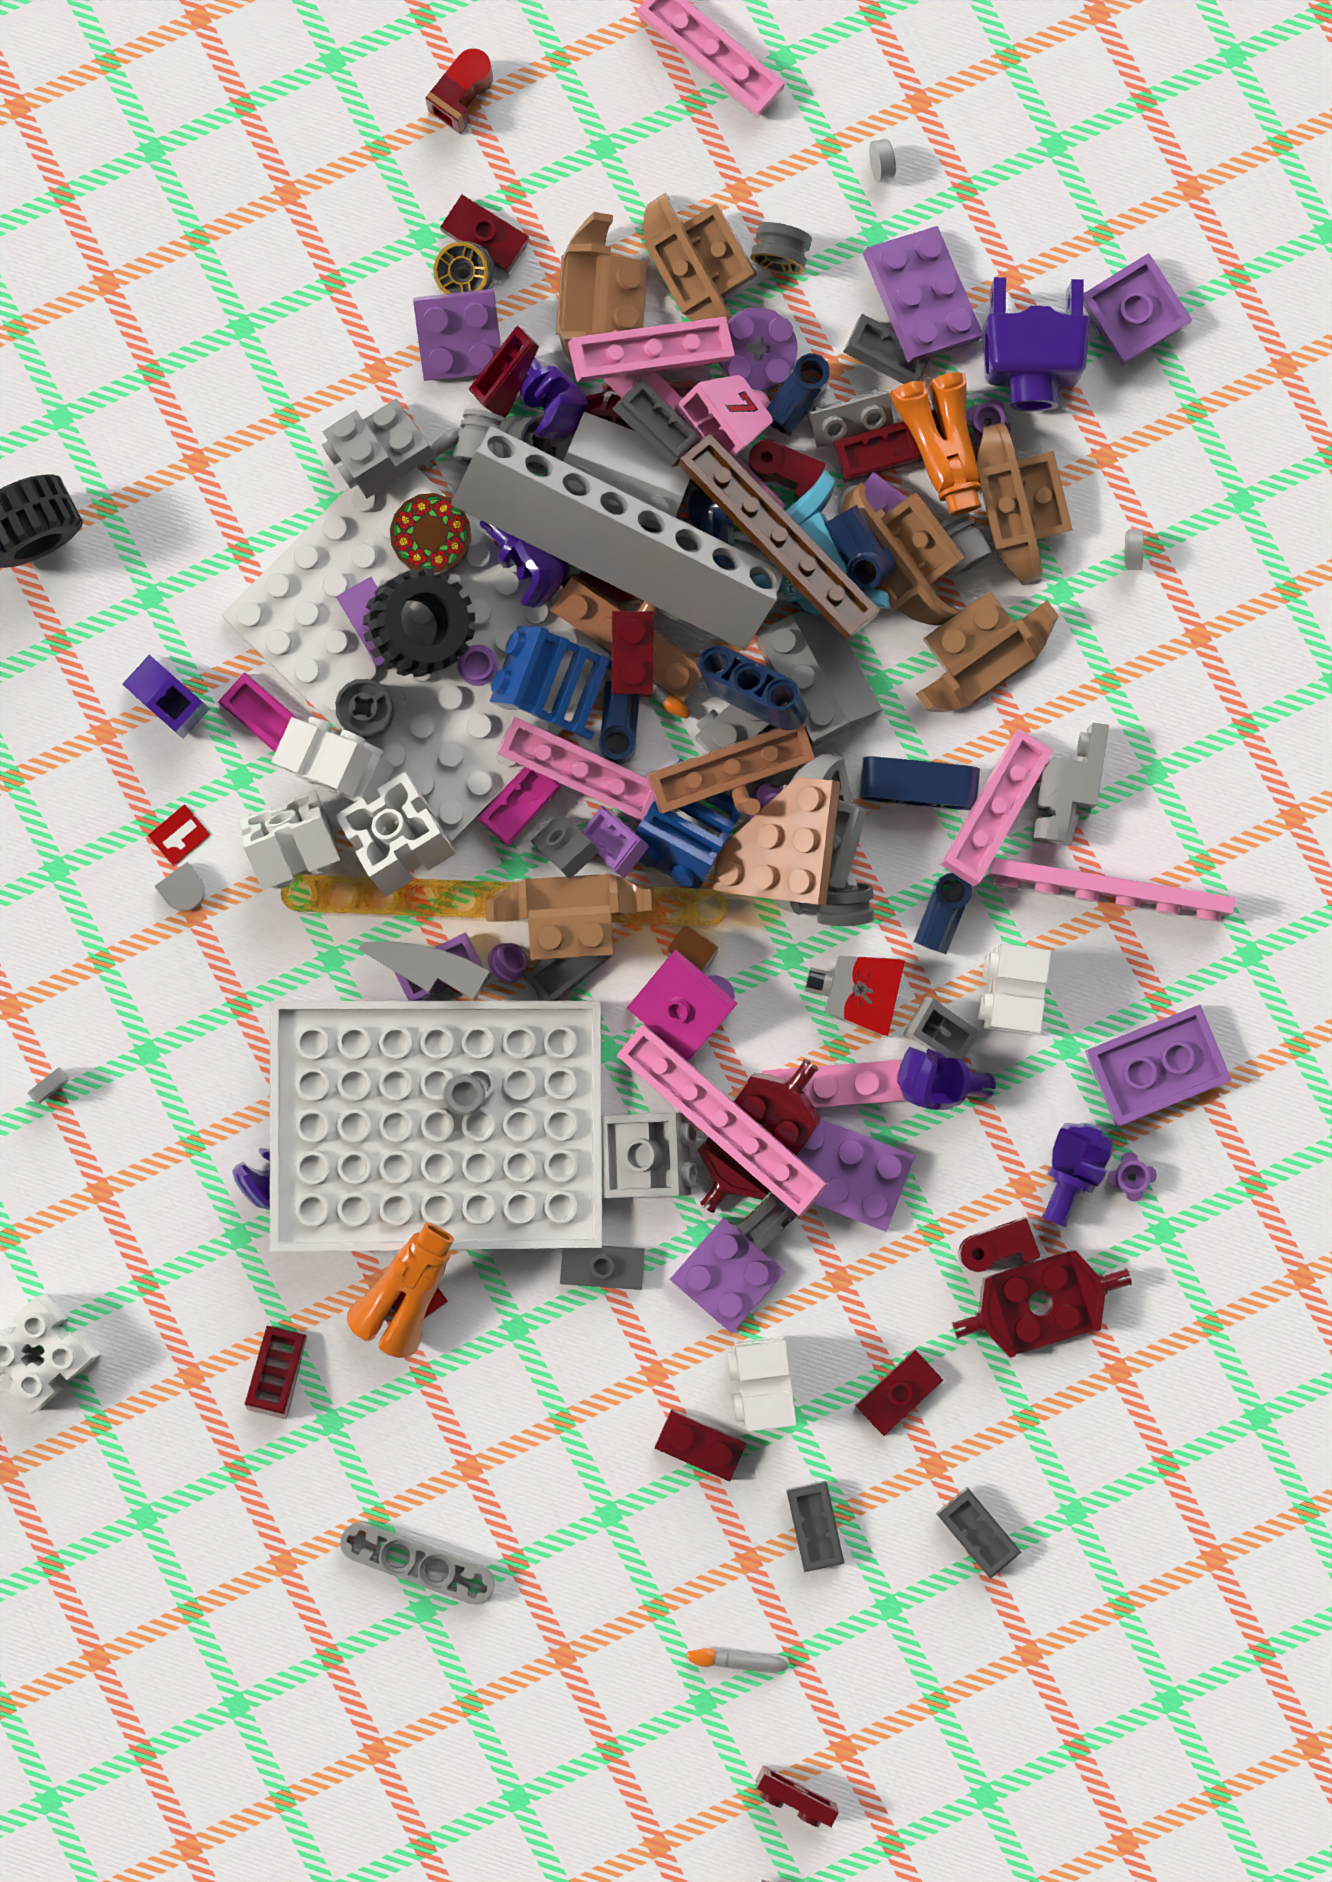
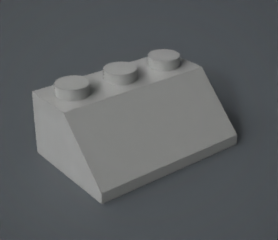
(627, 463)
(825, 670)

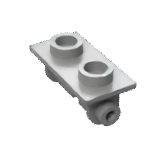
(850, 418)

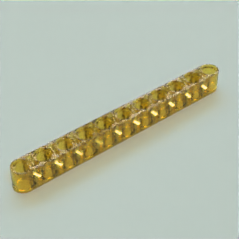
(445, 891)

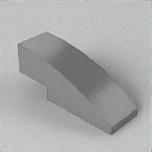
(428, 966)

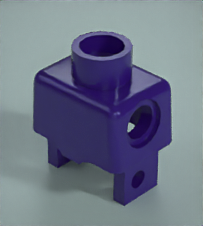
(1035, 348)

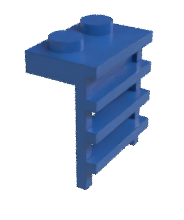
(530, 673)
(682, 847)

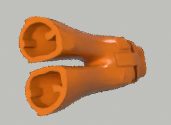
(947, 460)
(416, 1272)

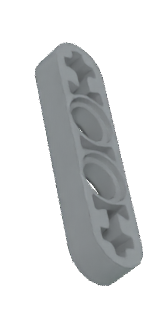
(419, 1556)

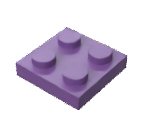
(1135, 309)
(456, 333)
(727, 1275)

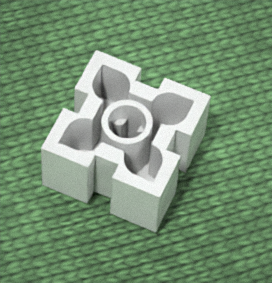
(333, 760)
(395, 834)
(289, 841)
(1015, 989)
(63, 1356)
(764, 1384)

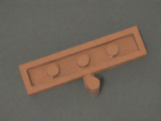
(592, 615)
(730, 770)

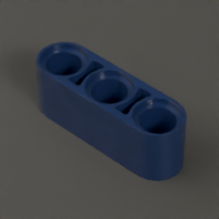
(763, 700)
(919, 783)

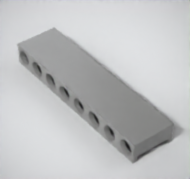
(615, 544)

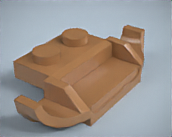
(696, 258)
(598, 288)
(1020, 500)
(920, 555)
(982, 651)
(569, 914)

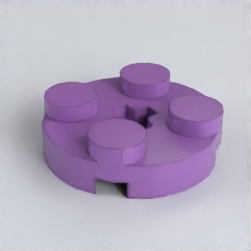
(780, 344)

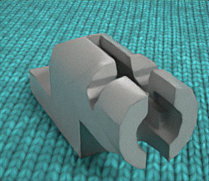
(1070, 786)

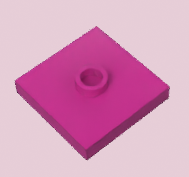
(681, 1005)

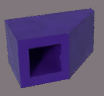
(166, 696)

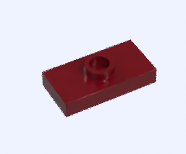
(475, 224)
(876, 451)
(899, 1392)

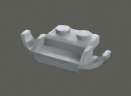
(847, 827)

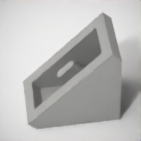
(940, 1029)

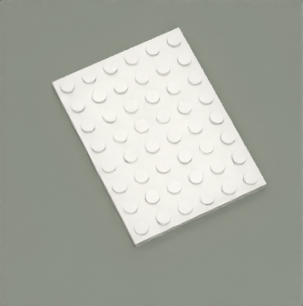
(441, 726)
(376, 1154)

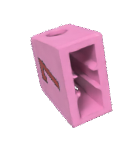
(726, 411)

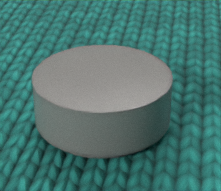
(882, 160)
(1134, 549)
(48, 1086)
(463, 1094)

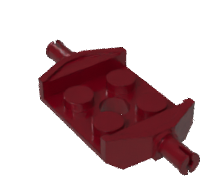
(783, 1109)
(1075, 1306)

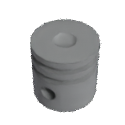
(473, 431)
(969, 542)

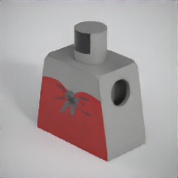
(860, 991)

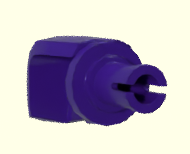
(559, 397)

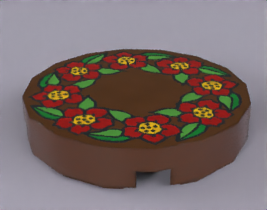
(430, 533)

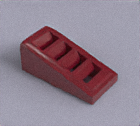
(505, 373)
(286, 1392)

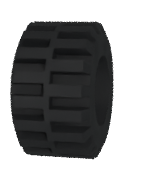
(35, 519)
(450, 617)

